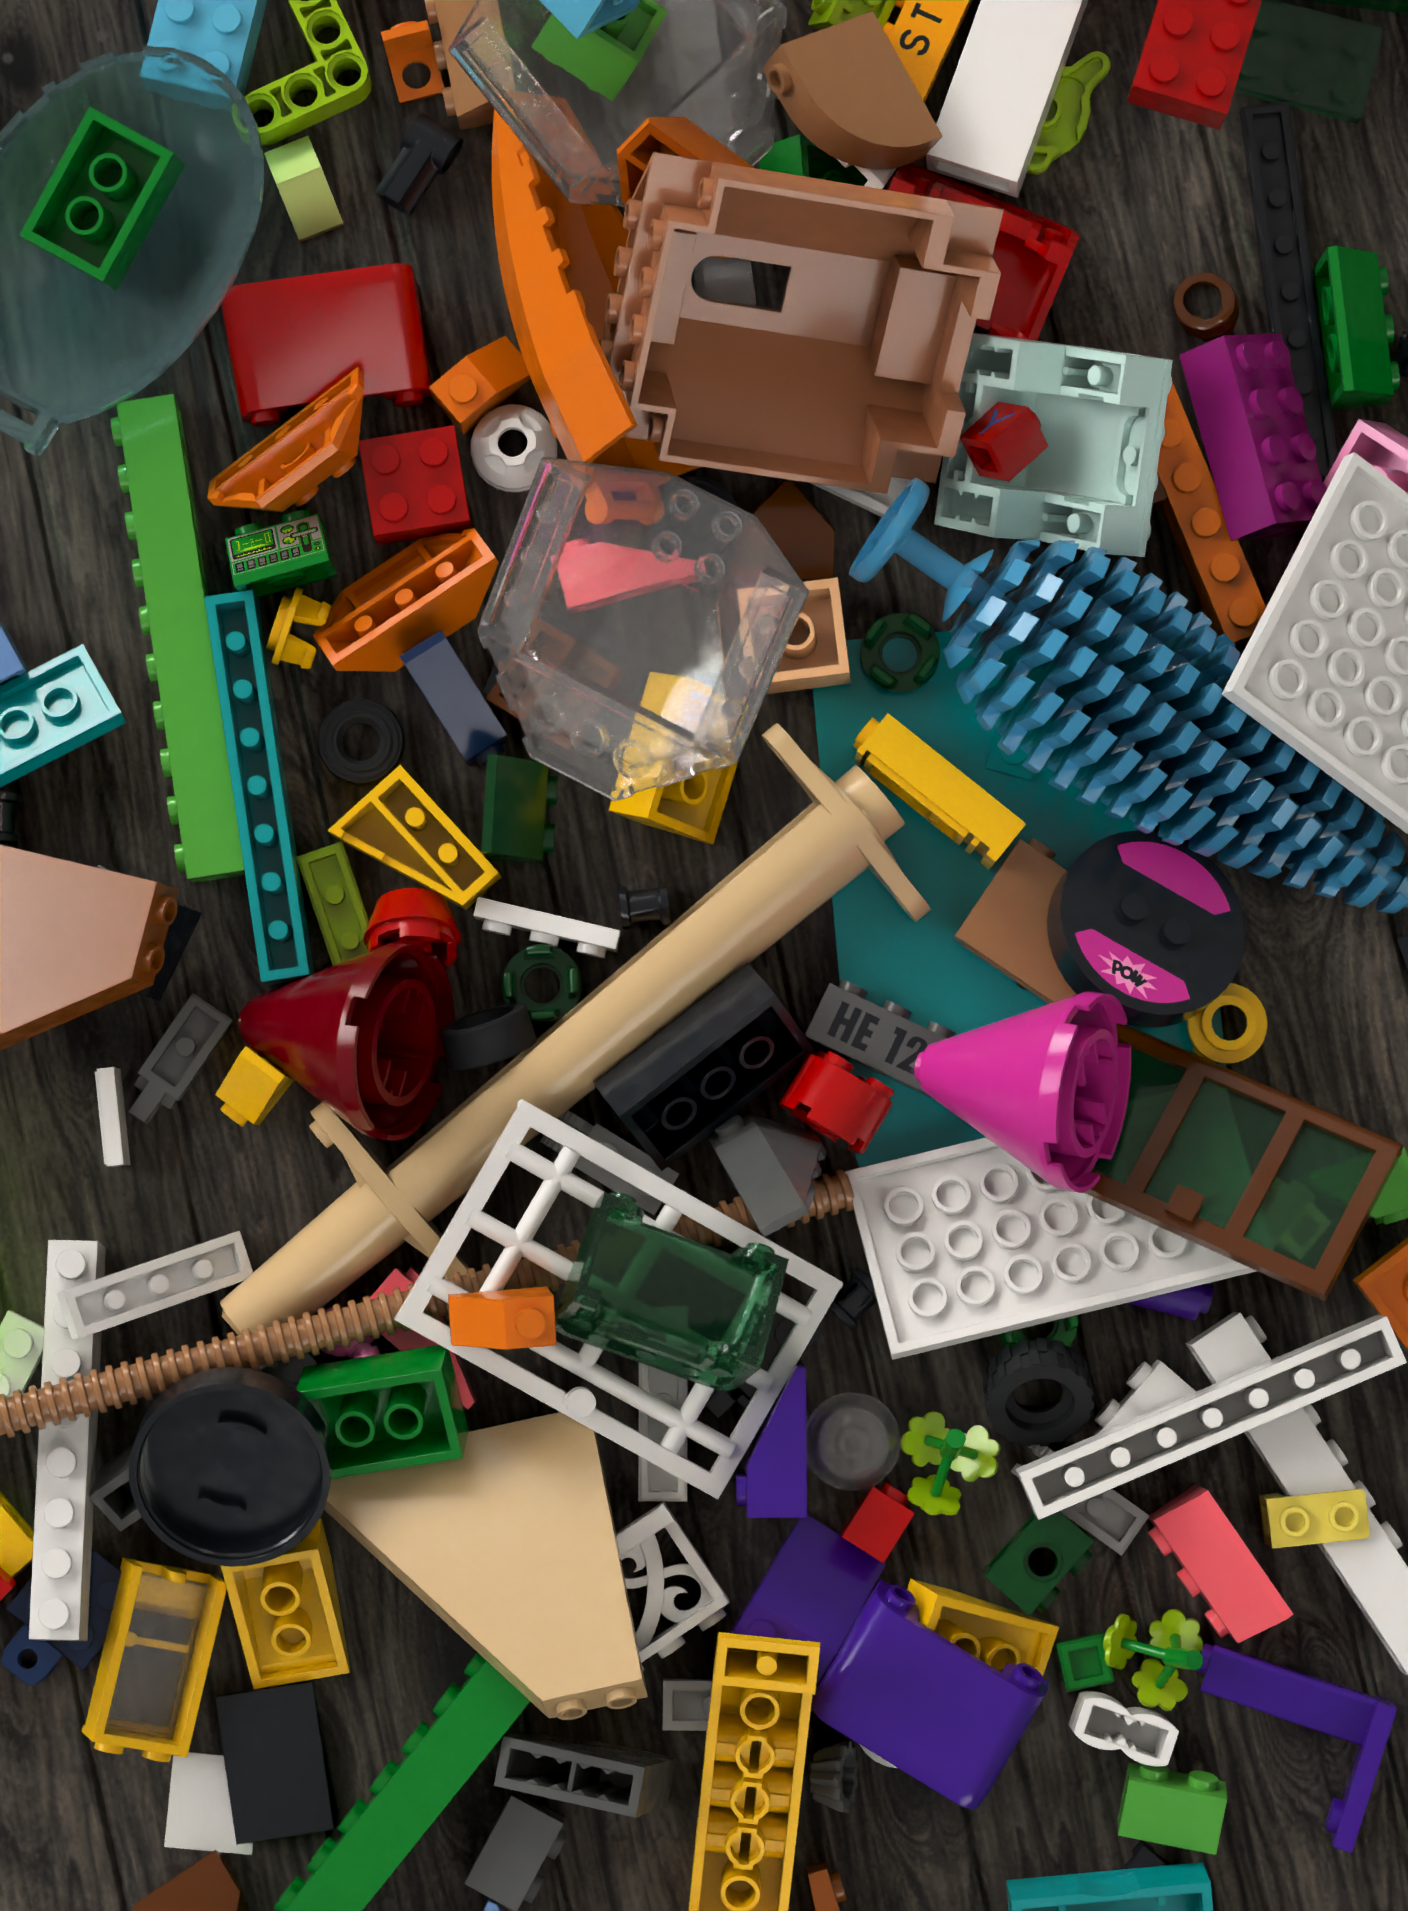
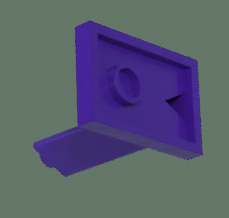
(1314, 1705)

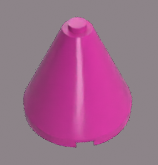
(1040, 1085)

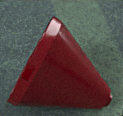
(361, 1036)

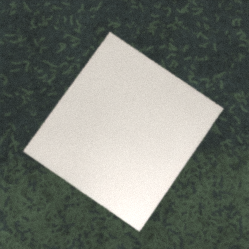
(201, 1806)

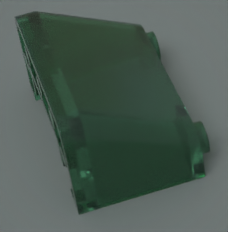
(670, 1297)

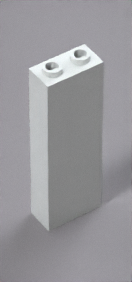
(1004, 91)

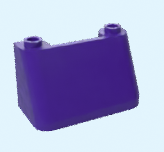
(926, 1699)

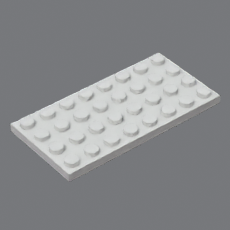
(985, 1246)

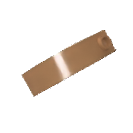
(853, 95)
(1011, 922)

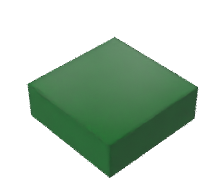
(1083, 1662)

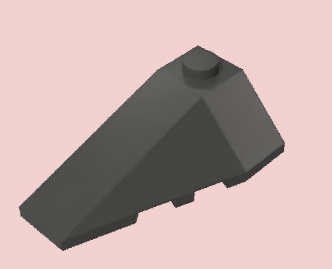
(769, 1167)

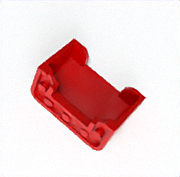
(1028, 252)
(312, 330)

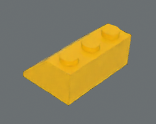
(683, 808)

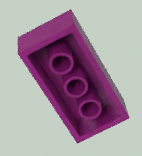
(1254, 434)

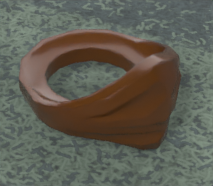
(1217, 326)

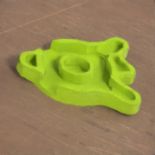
(1069, 110)

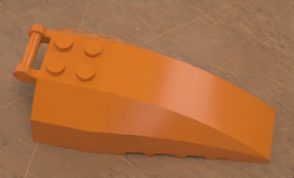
(556, 286)

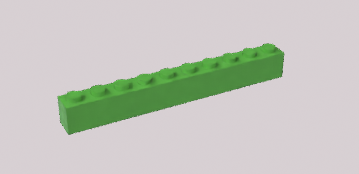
(176, 617)

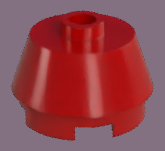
(414, 918)

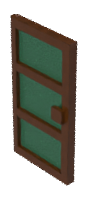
(1242, 1166)

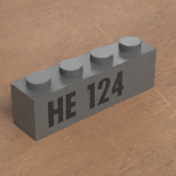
(872, 1034)

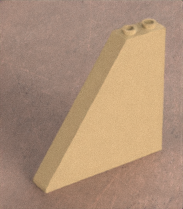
(513, 1558)

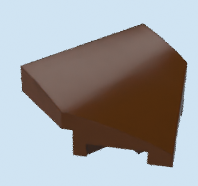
(799, 531)
(201, 1887)

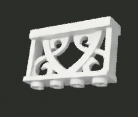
(640, 1543)

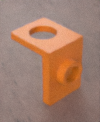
(410, 44)

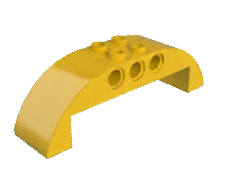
(752, 1773)

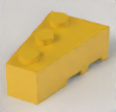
(416, 839)

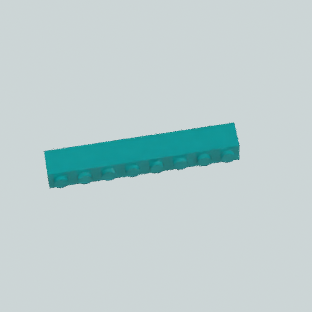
(259, 787)

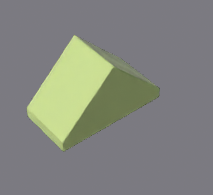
(304, 188)

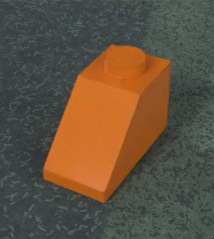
(480, 383)
(503, 1318)

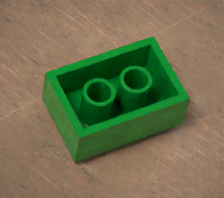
(102, 199)
(388, 1409)

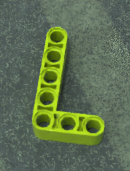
(319, 76)

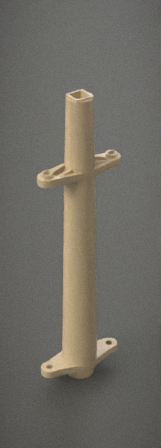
(690, 958)

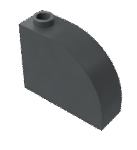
(586, 1773)

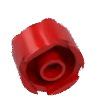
(836, 1101)

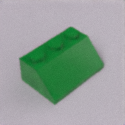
(1355, 328)

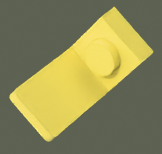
(1314, 1518)

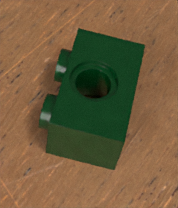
(1010, 1566)

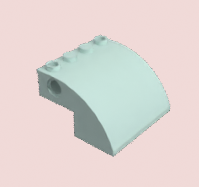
(1102, 437)

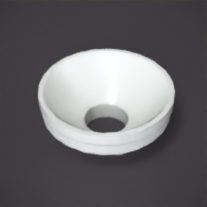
(508, 472)

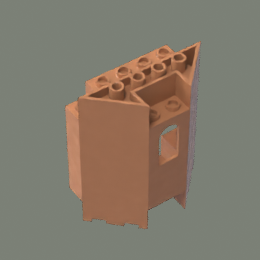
(854, 365)

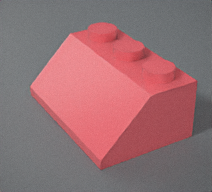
(1217, 1565)

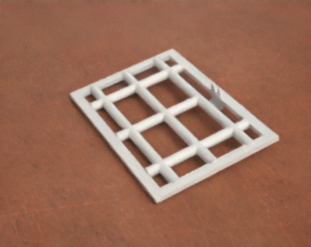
(579, 1401)

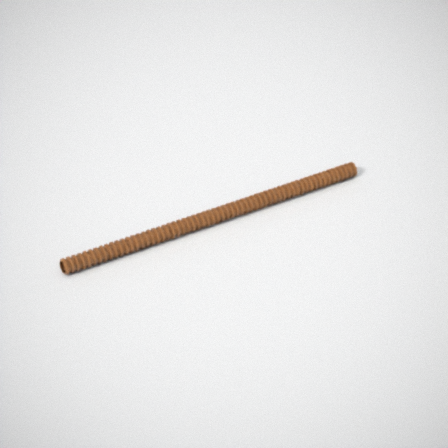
(323, 1329)

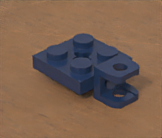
(103, 1589)

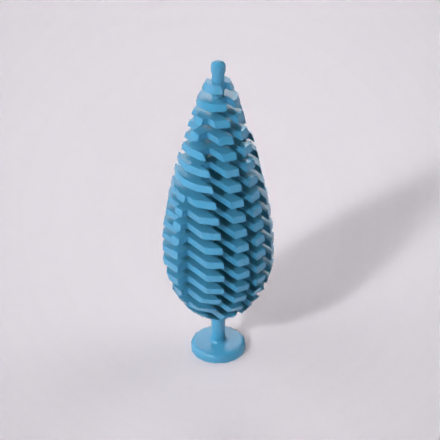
(1138, 712)

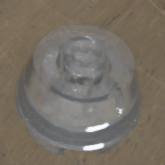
(852, 1441)

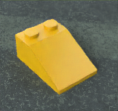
(289, 1614)
(983, 1628)

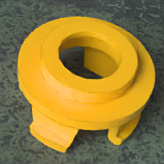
(299, 610)
(1218, 1050)

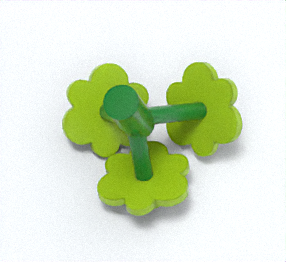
(965, 1453)
(1172, 1640)

